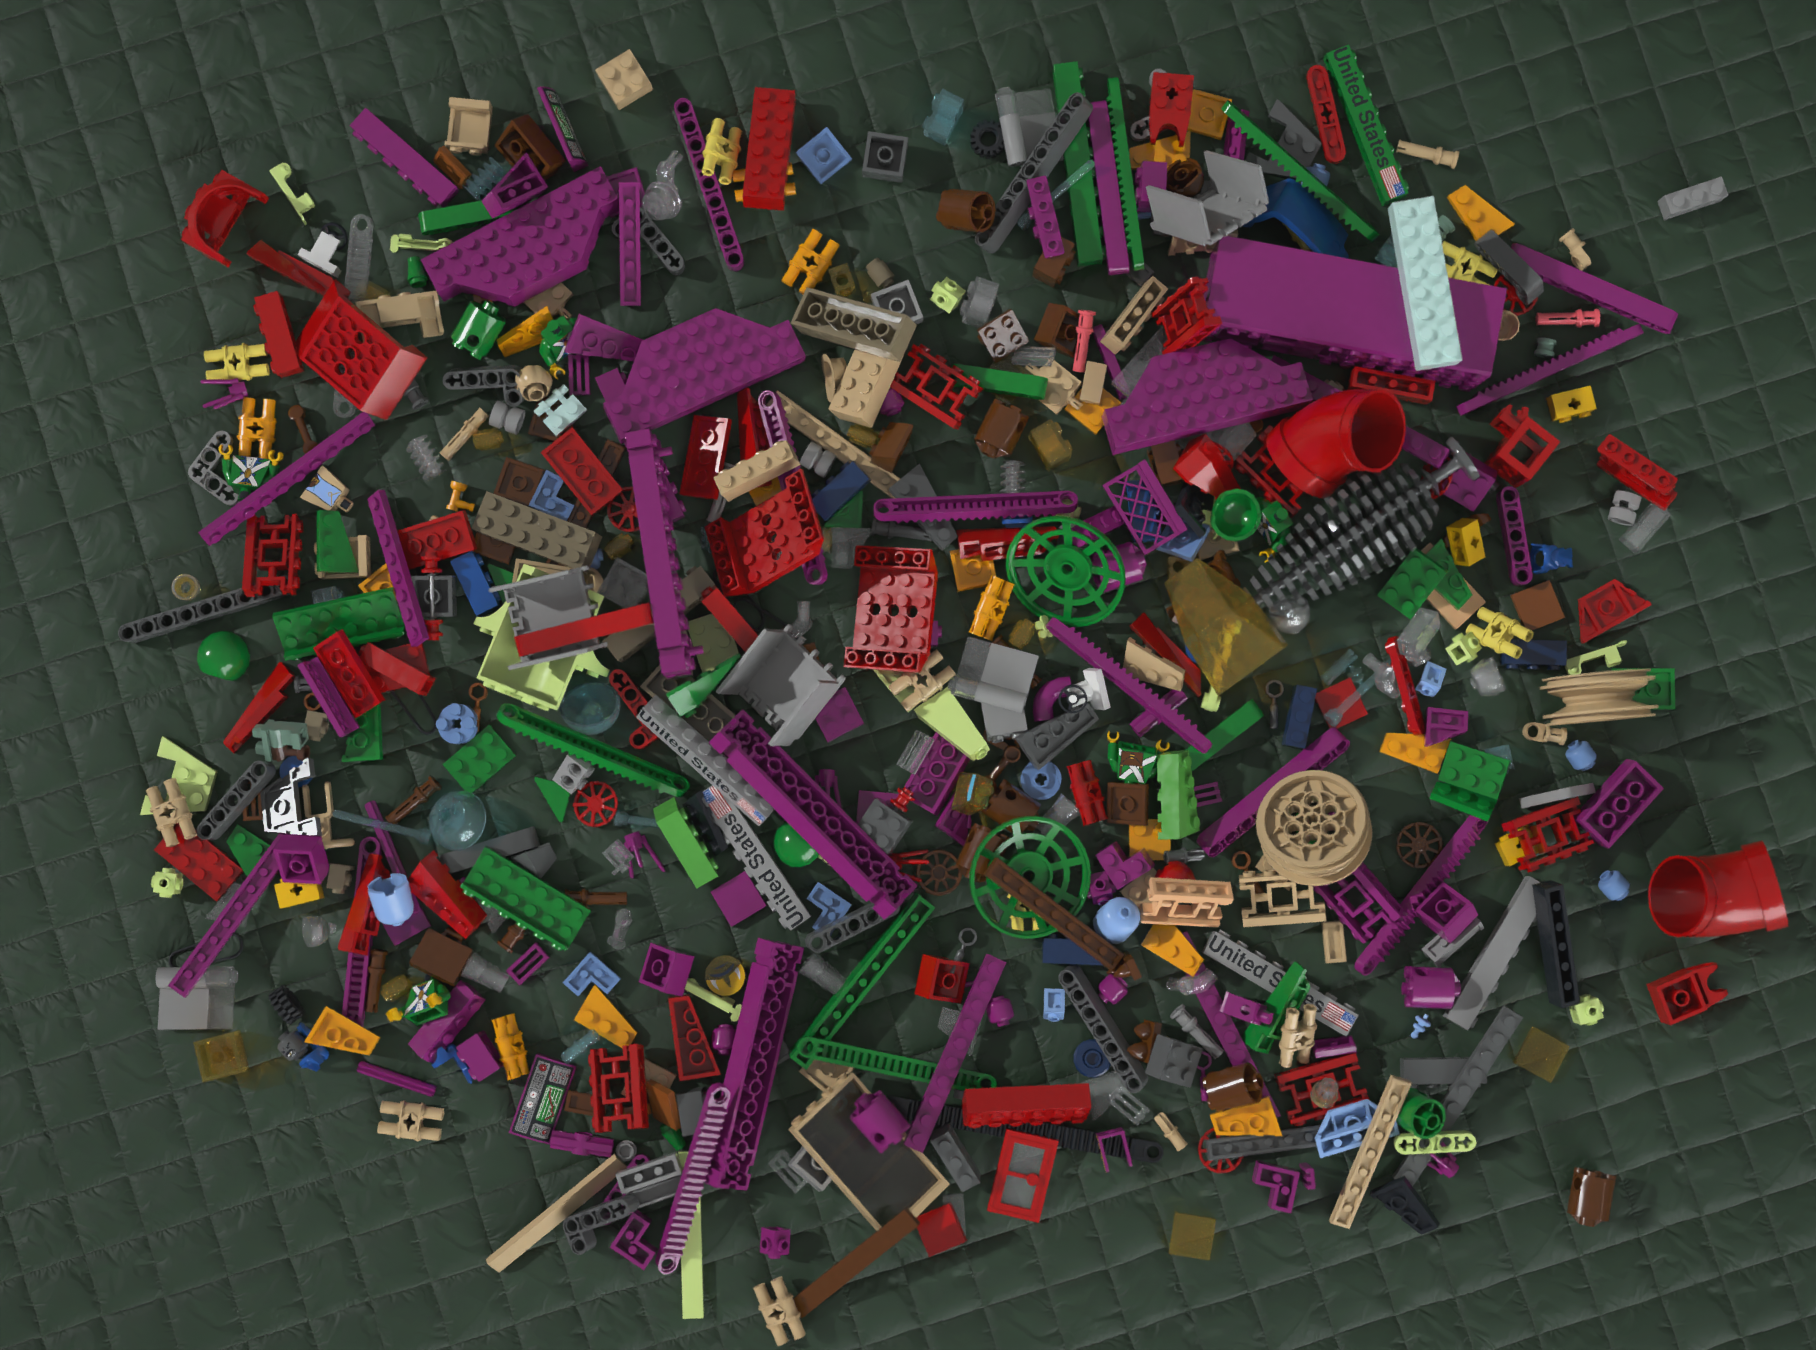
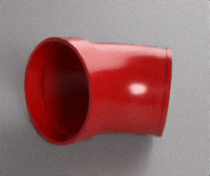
(1338, 437)
(1717, 894)

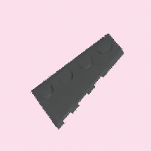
(1051, 737)

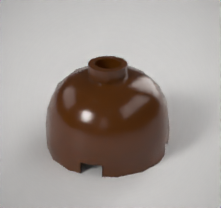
(1185, 178)

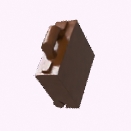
(441, 956)

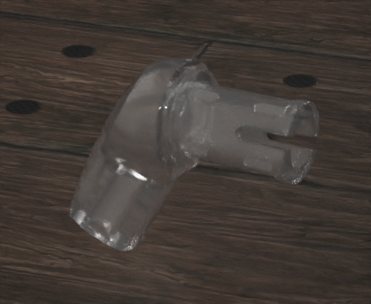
(665, 169)
(803, 622)
(1383, 677)
(1192, 985)

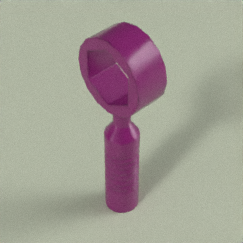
(1204, 1097)

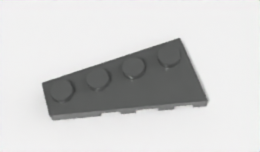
(917, 485)

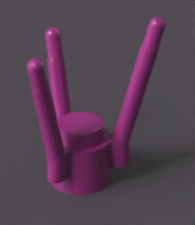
(237, 392)
(828, 779)
(634, 842)
(1445, 1165)

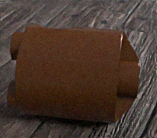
(966, 210)
(1000, 430)
(1010, 803)
(969, 849)
(1233, 1087)
(1591, 1196)

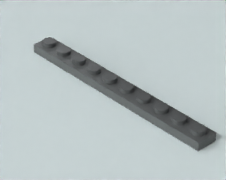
(1465, 1085)

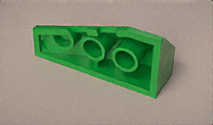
(692, 694)

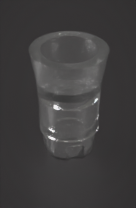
(1061, 811)
(485, 973)
(822, 973)

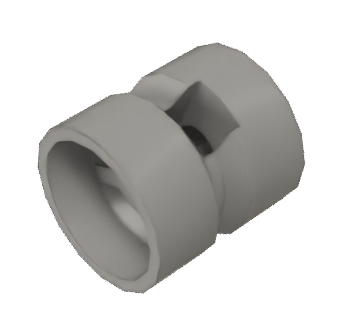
(510, 419)
(817, 459)
(1624, 515)

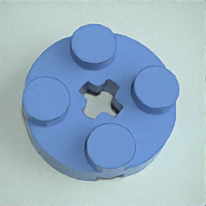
(468, 723)
(1050, 785)

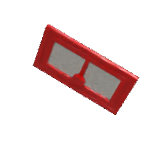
(1022, 1175)

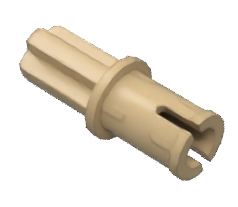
(1170, 1131)

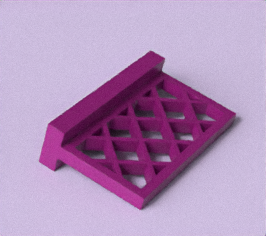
(1160, 498)
(329, 697)

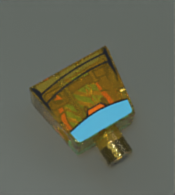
(972, 793)

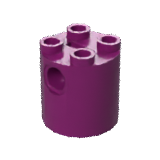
(1133, 562)
(1430, 987)
(879, 1120)

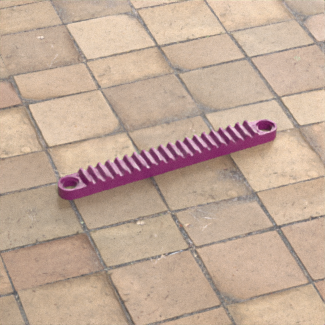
(1549, 368)
(778, 430)
(975, 506)
(1129, 685)
(1424, 887)
(357, 965)
(692, 1178)

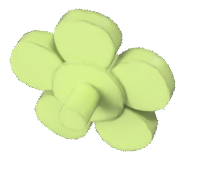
(1041, 625)

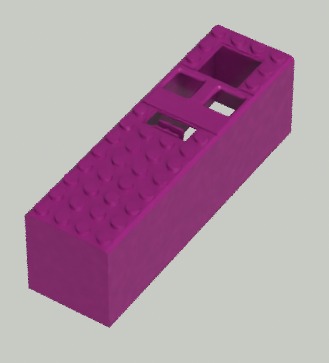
(1340, 311)

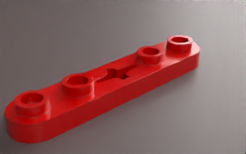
(1322, 95)
(1407, 690)

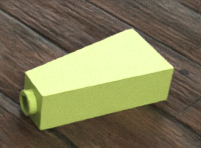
(952, 723)

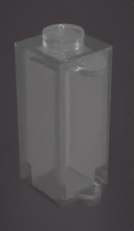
(1644, 527)
(1418, 633)

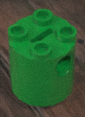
(479, 321)
(1421, 1115)

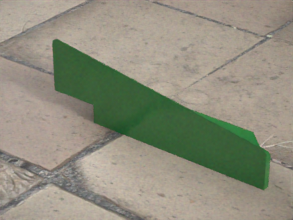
(1287, 994)

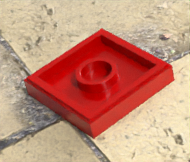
(1334, 696)
(940, 1229)

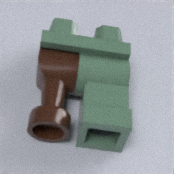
(278, 736)

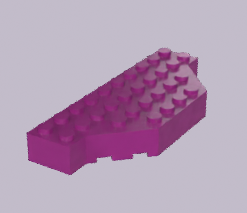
(529, 246)
(699, 366)
(1202, 393)

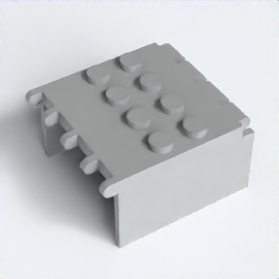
(1231, 201)
(549, 603)
(783, 682)

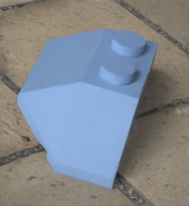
(1346, 1127)

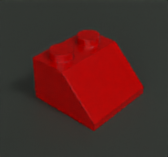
(937, 982)

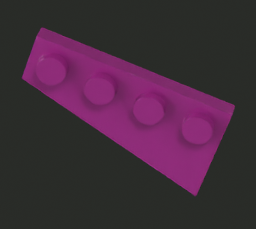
(601, 340)

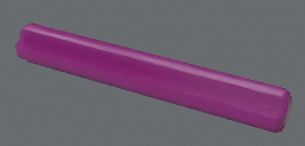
(396, 1079)

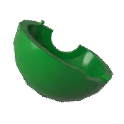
(1235, 515)
(223, 655)
(792, 847)

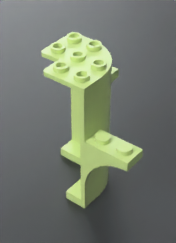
(536, 684)

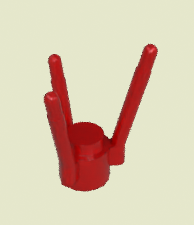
(897, 858)

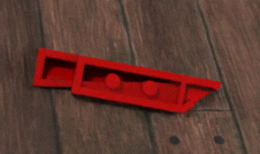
(291, 268)
(751, 428)
(995, 542)
(1165, 648)
(263, 705)
(361, 918)

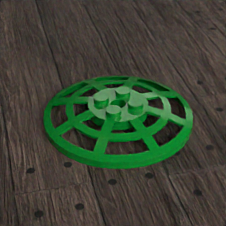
(1059, 576)
(1041, 877)

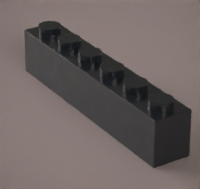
(1556, 944)

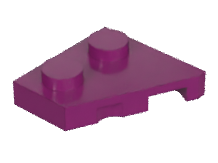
(1444, 725)
(954, 823)

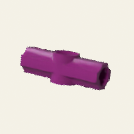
(1147, 720)
(582, 1143)

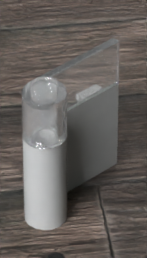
(1023, 121)
(994, 675)
(207, 1005)

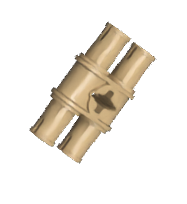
(921, 692)
(162, 809)
(1297, 1035)
(403, 1128)
(783, 1303)

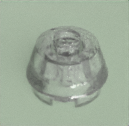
(661, 201)
(1487, 678)

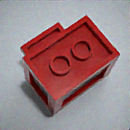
(1514, 430)

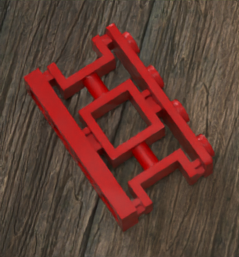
(1170, 314)
(927, 399)
(1637, 472)
(1268, 483)
(255, 555)
(1542, 819)
(1317, 1072)
(634, 1088)

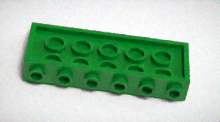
(361, 616)
(525, 899)

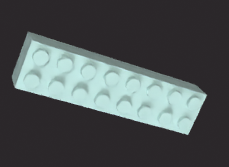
(1424, 283)

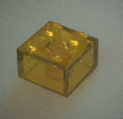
(1050, 444)
(221, 1056)

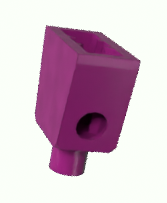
(1246, 1009)

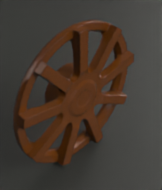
(1419, 844)
(939, 873)

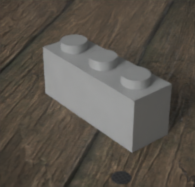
(1692, 198)
(649, 1172)

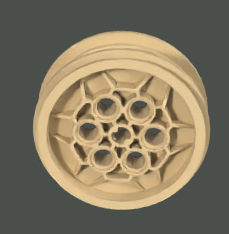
(1598, 696)
(1332, 855)

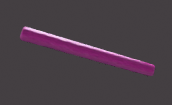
(389, 848)

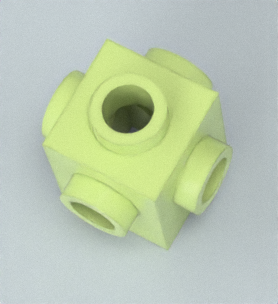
(947, 294)
(1463, 648)
(173, 879)
(1587, 1011)

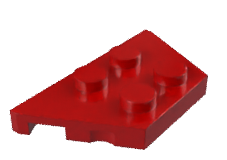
(1606, 608)

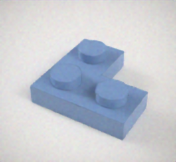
(546, 500)
(831, 904)
(591, 970)

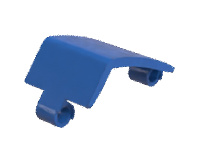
(1305, 217)

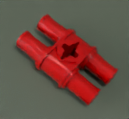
(1087, 792)

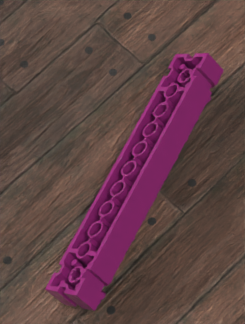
(659, 556)
(813, 814)
(754, 1061)

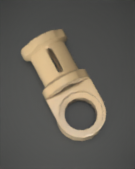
(1578, 255)
(1545, 732)

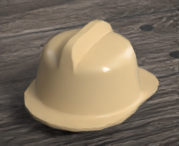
(833, 371)

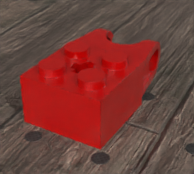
(1167, 112)
(1684, 993)

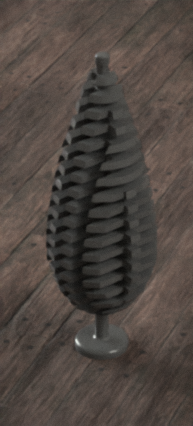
(1363, 526)

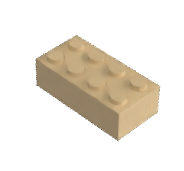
(863, 388)

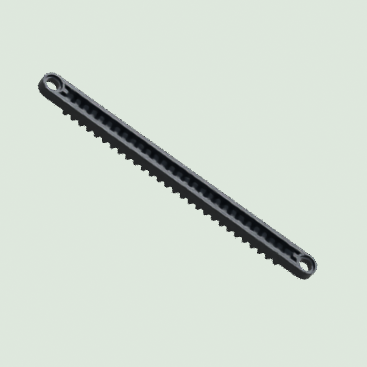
(1068, 1136)

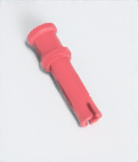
(1578, 321)
(1084, 330)

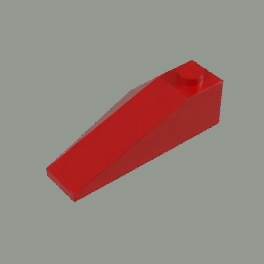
(1205, 467)

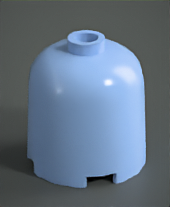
(391, 899)
(1116, 920)

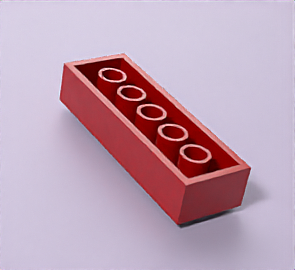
(769, 148)
(1026, 1105)

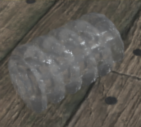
(424, 458)
(1012, 477)

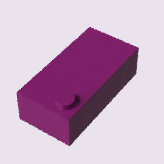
(1618, 803)

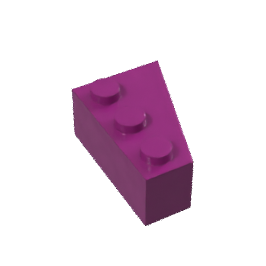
(516, 188)

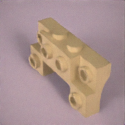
(405, 310)

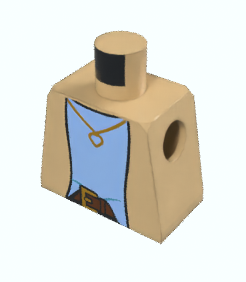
(327, 492)

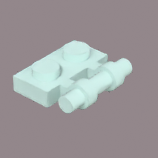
(564, 415)

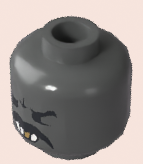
(292, 1045)

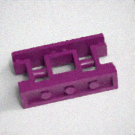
(1372, 890)

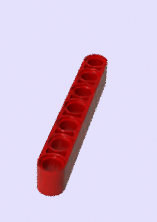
(584, 629)

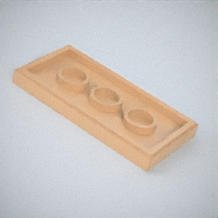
(1450, 614)

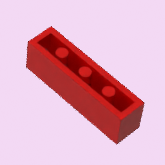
(278, 333)
(1401, 386)

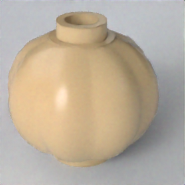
(535, 380)

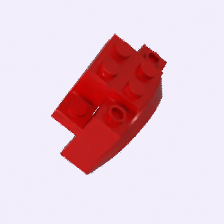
(217, 214)

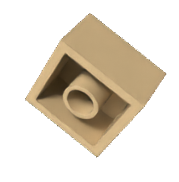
(624, 79)

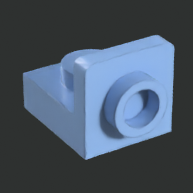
(1431, 679)
(1054, 1004)

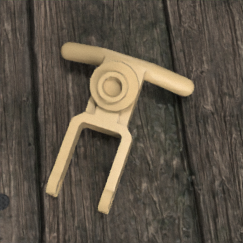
(325, 818)

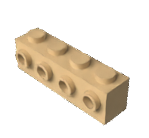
(1134, 314)
(756, 470)

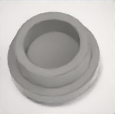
(626, 1150)

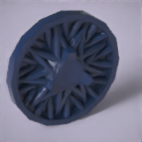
(1090, 1059)

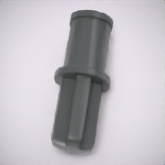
(1184, 855)

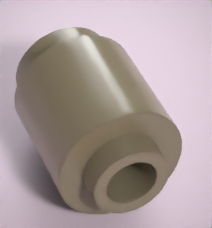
(880, 273)

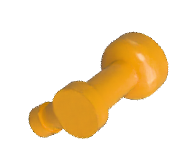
(455, 503)

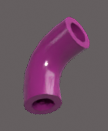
(1047, 696)

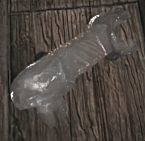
(623, 920)

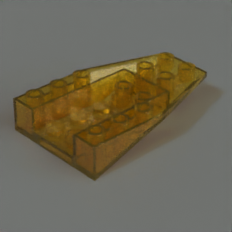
(1221, 625)

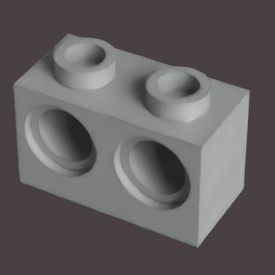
(572, 773)

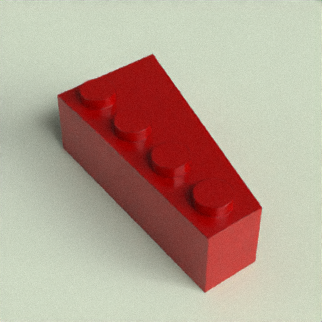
(444, 896)
(690, 1043)

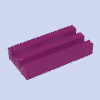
(578, 357)
(1216, 792)
(541, 951)
(1334, 1046)
(1309, 1179)

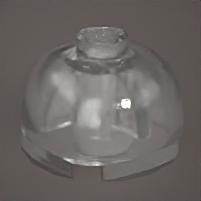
(1293, 619)

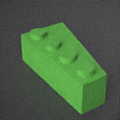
(1176, 795)
(685, 843)

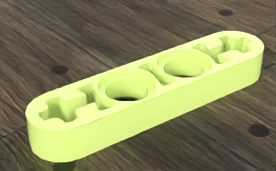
(1434, 1146)

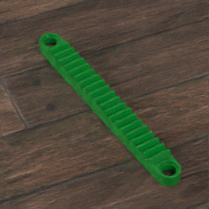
(1302, 173)
(1124, 174)
(592, 750)
(886, 1063)

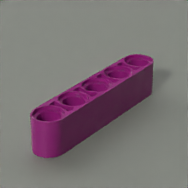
(1516, 526)

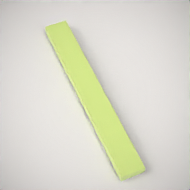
(692, 1264)

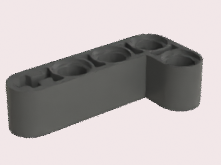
(655, 242)
(1511, 266)
(484, 380)
(584, 1229)

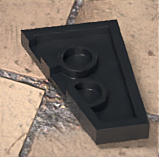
(1190, 507)
(702, 819)
(1405, 1201)

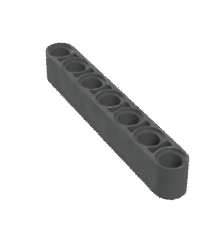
(1103, 1018)

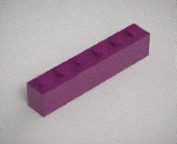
(404, 158)

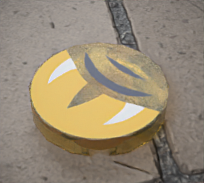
(725, 975)

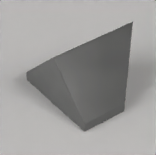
(536, 860)

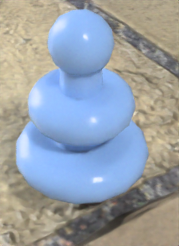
(1422, 1021)

